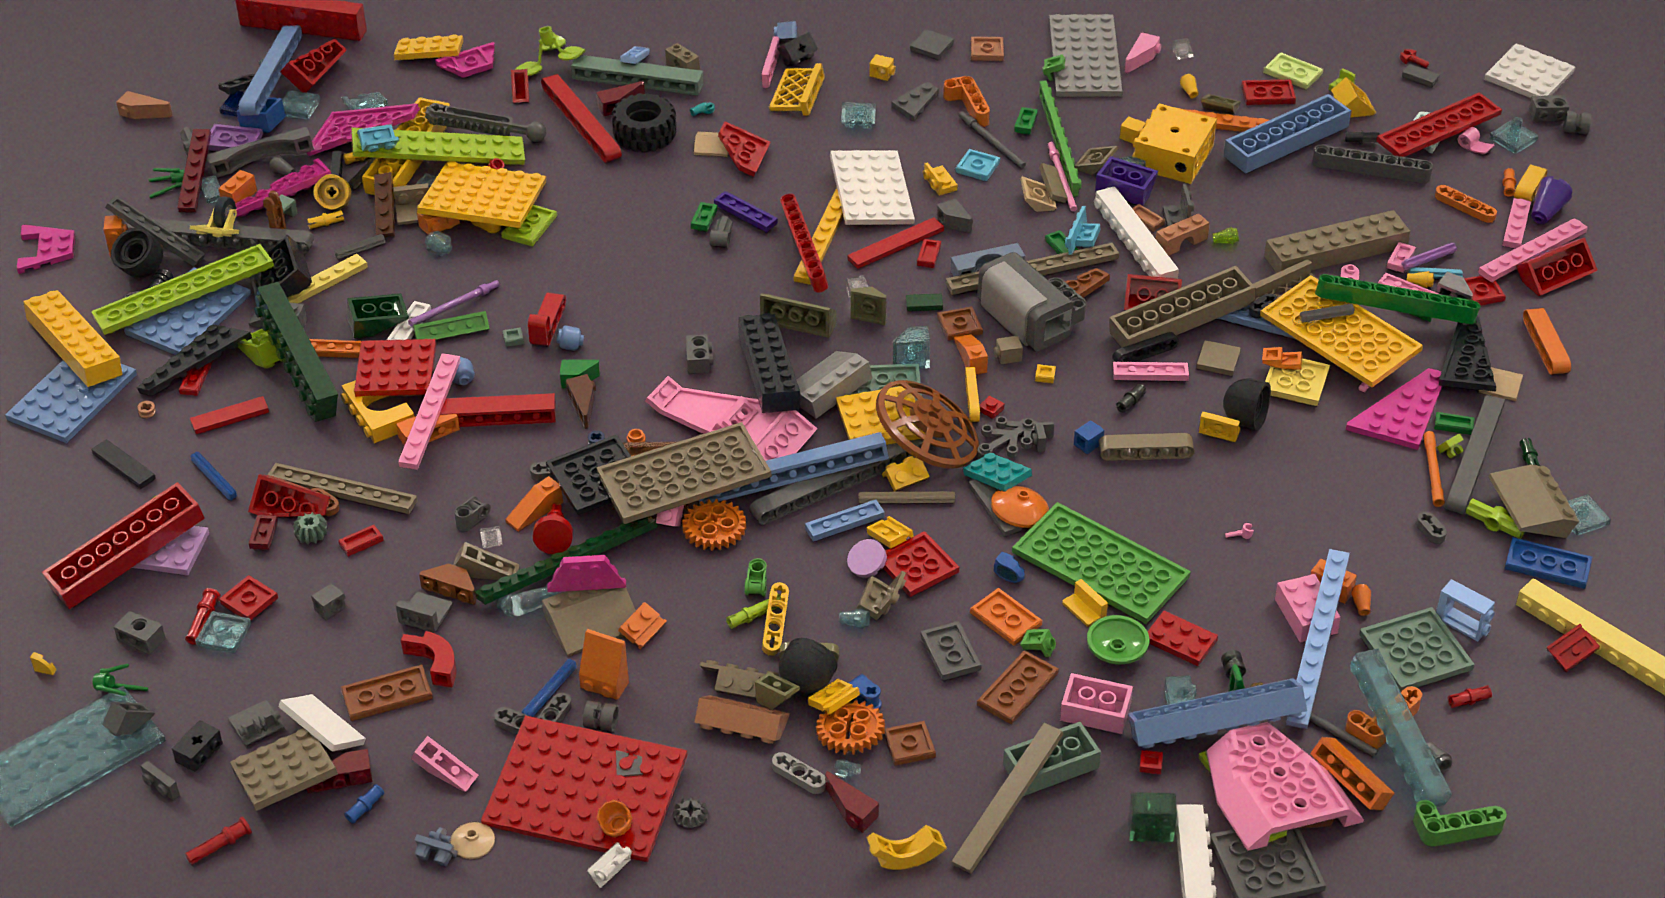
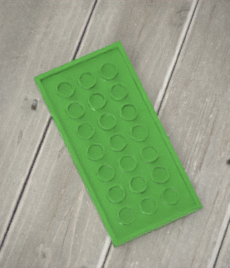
(1109, 563)

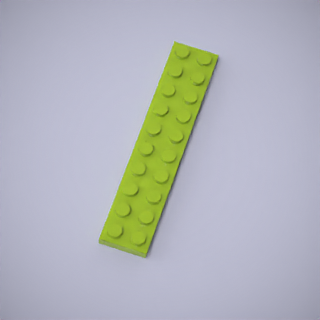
(447, 147)
(182, 289)

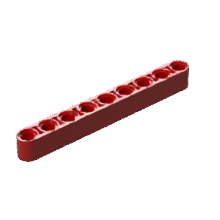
(581, 118)
(804, 243)

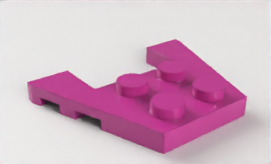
(53, 246)

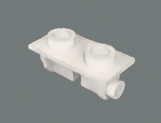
(609, 864)

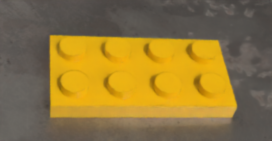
(428, 47)

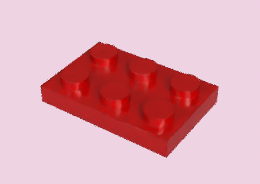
(1181, 638)

